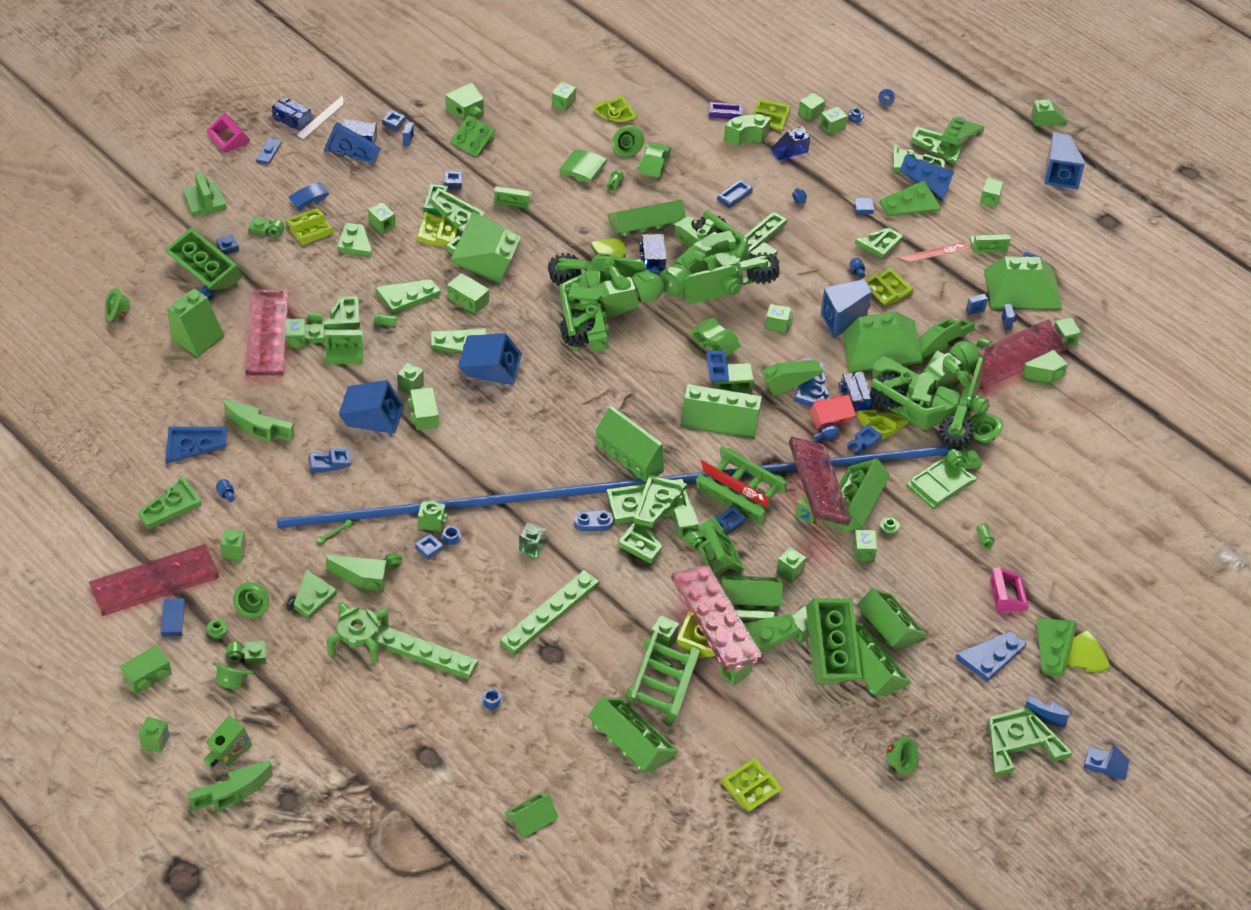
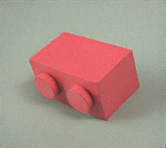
(832, 412)

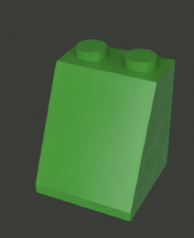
(194, 323)

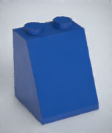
(1064, 162)
(845, 304)
(490, 358)
(372, 407)

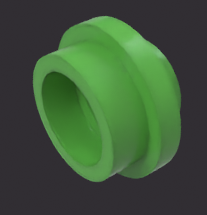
(889, 526)
(393, 560)
(215, 632)

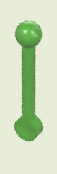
(321, 540)

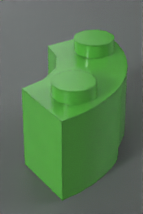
(746, 129)
(654, 160)
(715, 337)

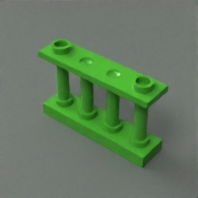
(727, 497)
(682, 676)

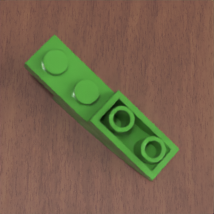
(943, 332)
(251, 421)
(240, 785)

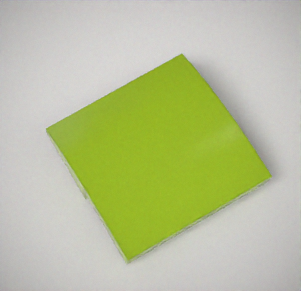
(776, 111)
(309, 226)
(436, 230)
(889, 287)
(751, 785)

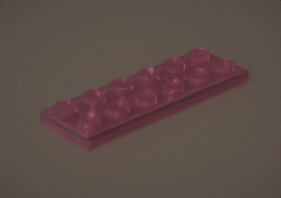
(267, 332)
(1010, 354)
(819, 481)
(153, 579)
(716, 617)

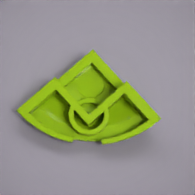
(615, 110)
(613, 246)
(883, 423)
(1087, 654)

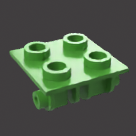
(473, 136)

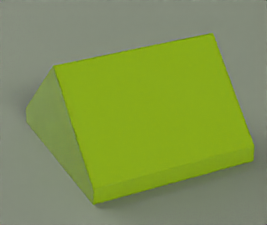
(692, 636)

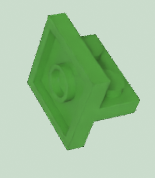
(204, 197)
(344, 346)
(720, 552)

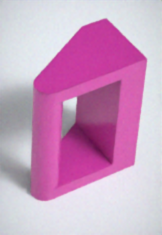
(223, 123)
(1002, 601)

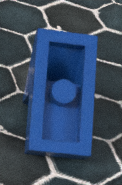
(1109, 763)

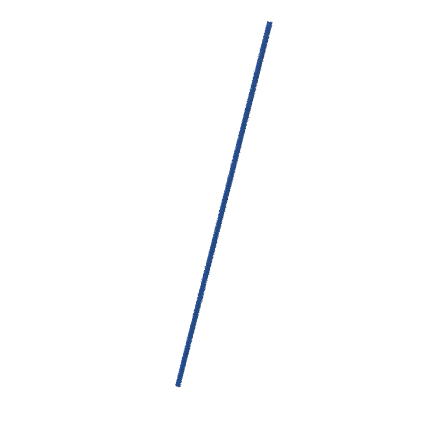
(585, 489)

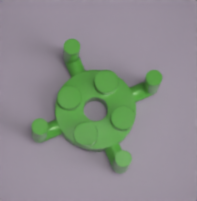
(360, 636)

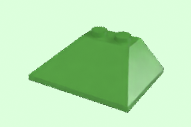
(485, 248)
(1023, 283)
(880, 336)

